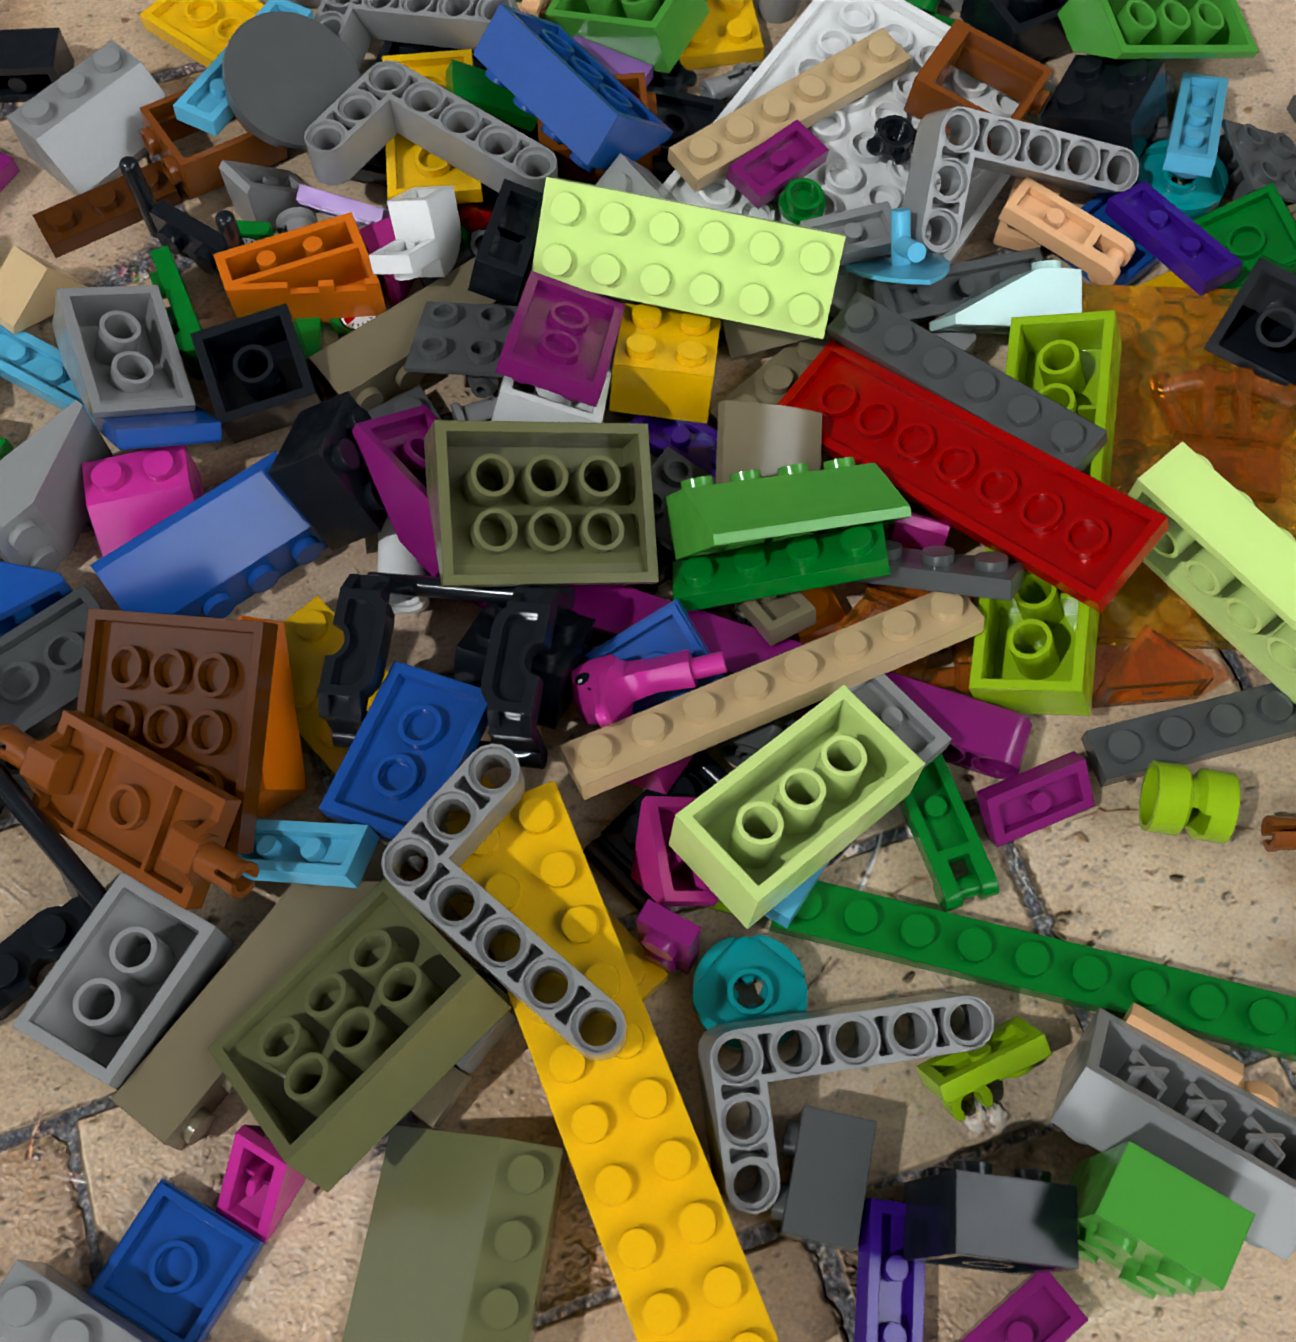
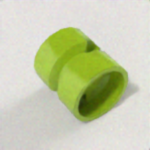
(1200, 803)

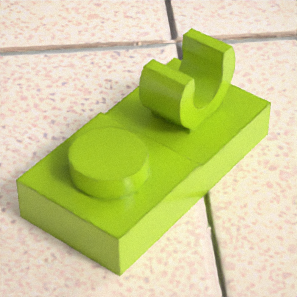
(1008, 1054)

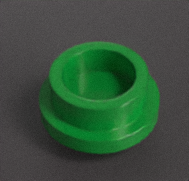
(801, 200)

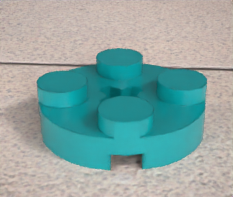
(1193, 199)
(745, 961)

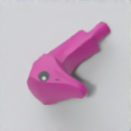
(609, 686)

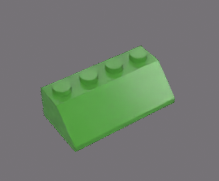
(1157, 29)
(772, 509)

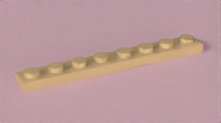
(767, 691)

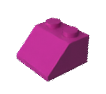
(138, 491)

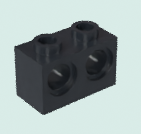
(507, 244)

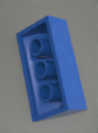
(567, 90)
(213, 550)

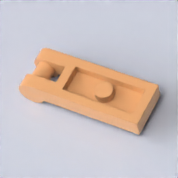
(1068, 231)

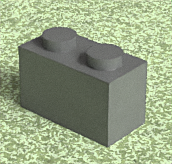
(825, 1178)

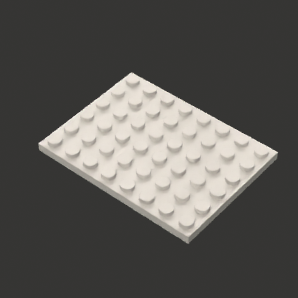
(851, 173)

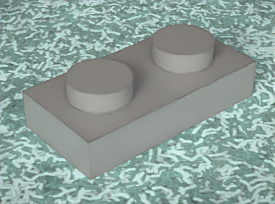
(865, 230)
(902, 717)

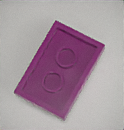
(561, 339)

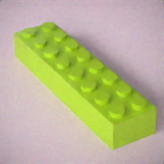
(1043, 642)

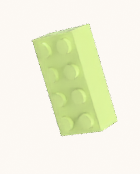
(794, 805)

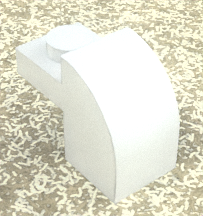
(425, 234)

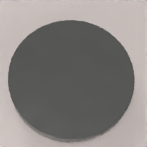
(284, 75)

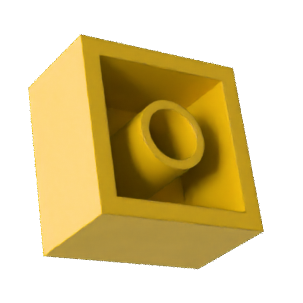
(664, 363)

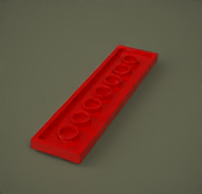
(979, 477)

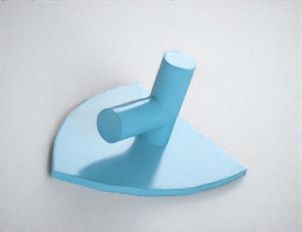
(908, 258)

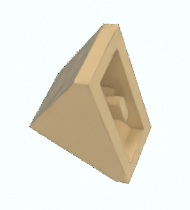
(29, 289)

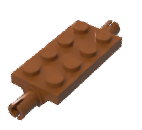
(132, 808)

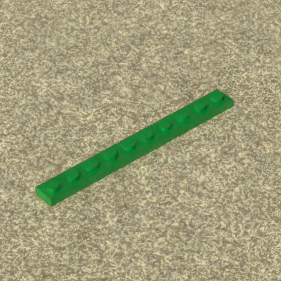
(1045, 967)

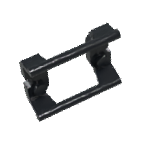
(507, 678)
(51, 930)

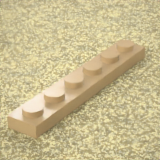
(804, 98)

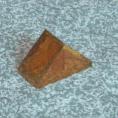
(1153, 672)

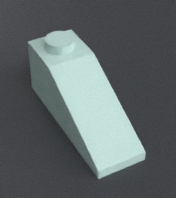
(1040, 291)

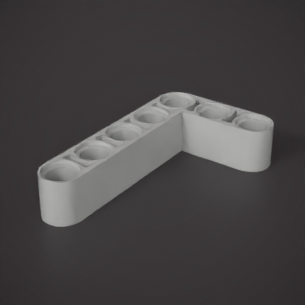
(421, 22)
(401, 101)
(1007, 155)
(489, 917)
(816, 1054)

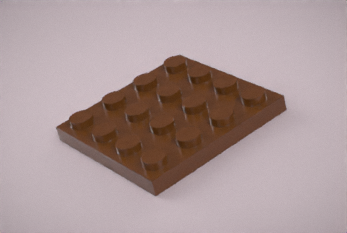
(187, 693)

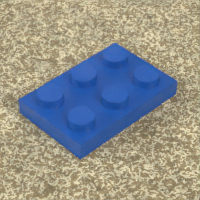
(406, 749)

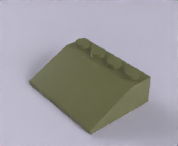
(541, 503)
(355, 1035)
(457, 1239)

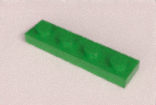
(781, 567)

